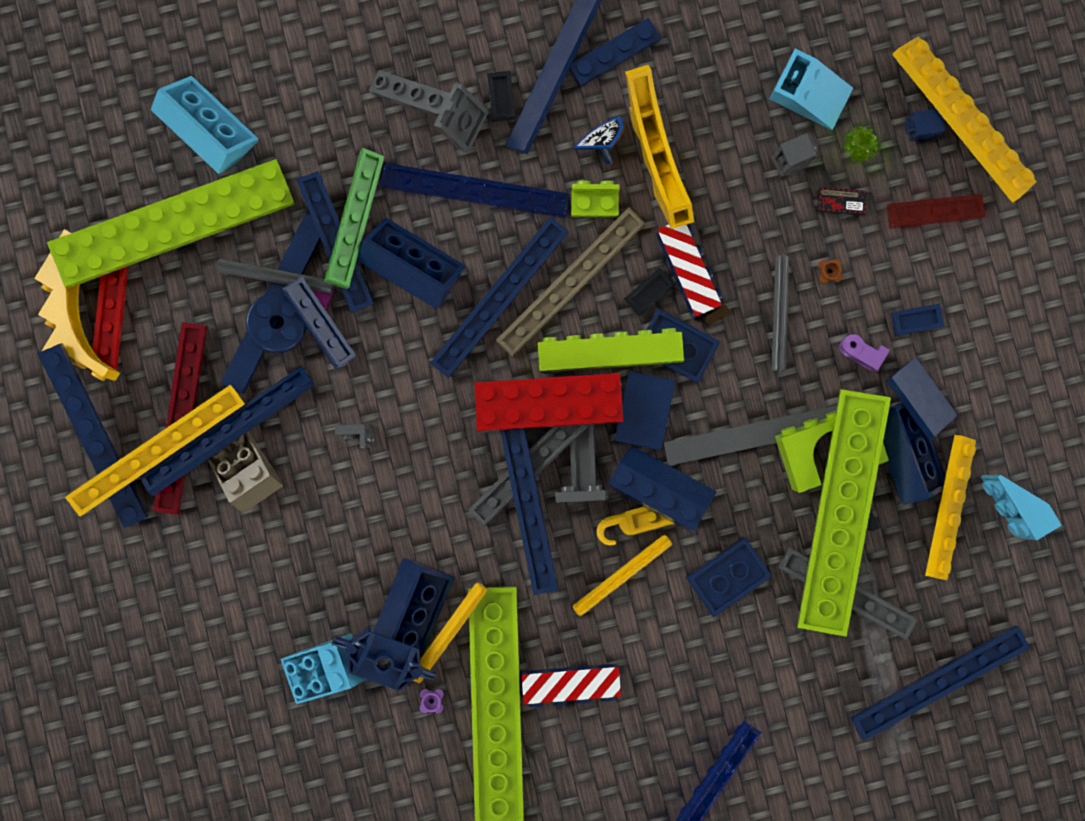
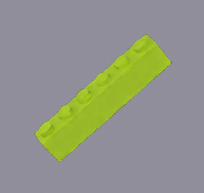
(610, 351)

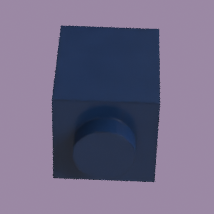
(924, 125)

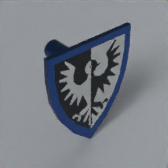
(603, 138)

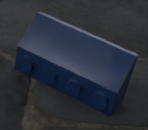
(410, 262)
(911, 457)
(662, 489)
(414, 604)

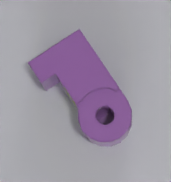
(863, 354)

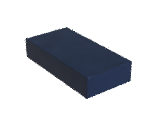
(917, 319)

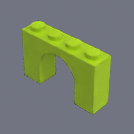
(797, 450)

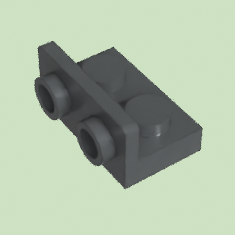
(354, 431)

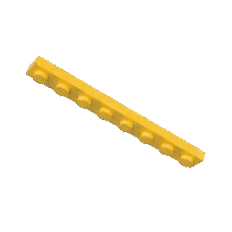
(154, 450)

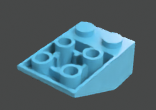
(811, 90)
(1025, 513)
(319, 672)

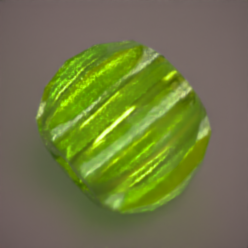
(863, 151)

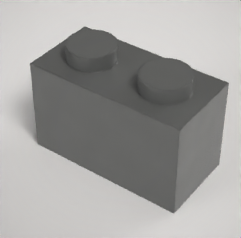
(794, 155)

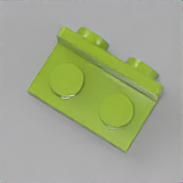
(595, 199)

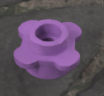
(426, 706)

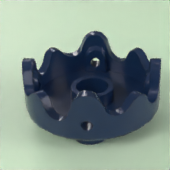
(268, 338)

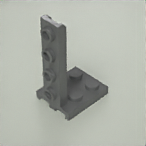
(457, 112)
(583, 471)

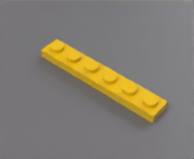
(951, 507)

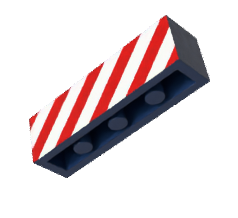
(689, 269)
(571, 683)

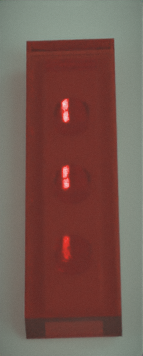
(935, 211)

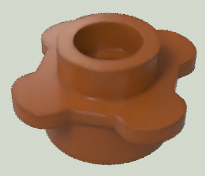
(835, 266)

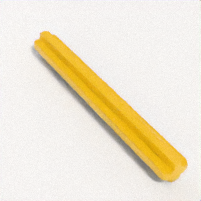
(622, 575)
(452, 627)

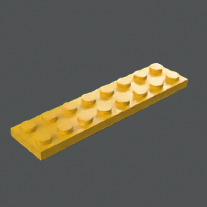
(965, 118)

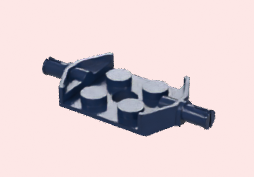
(369, 647)

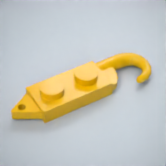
(632, 523)

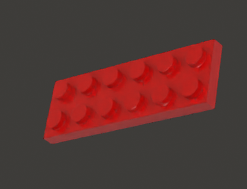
(548, 402)

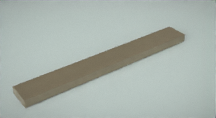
(570, 282)

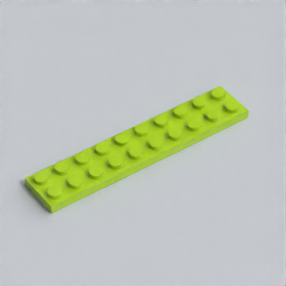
(170, 223)
(843, 512)
(496, 707)

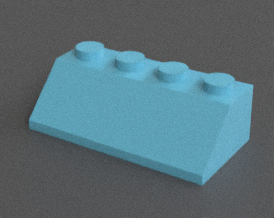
(203, 123)

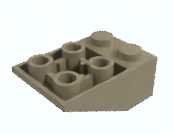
(244, 473)

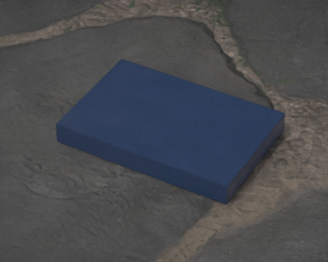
(697, 346)
(921, 398)
(645, 410)
(729, 576)

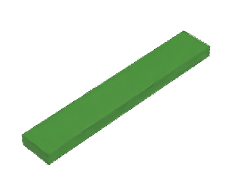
(354, 219)

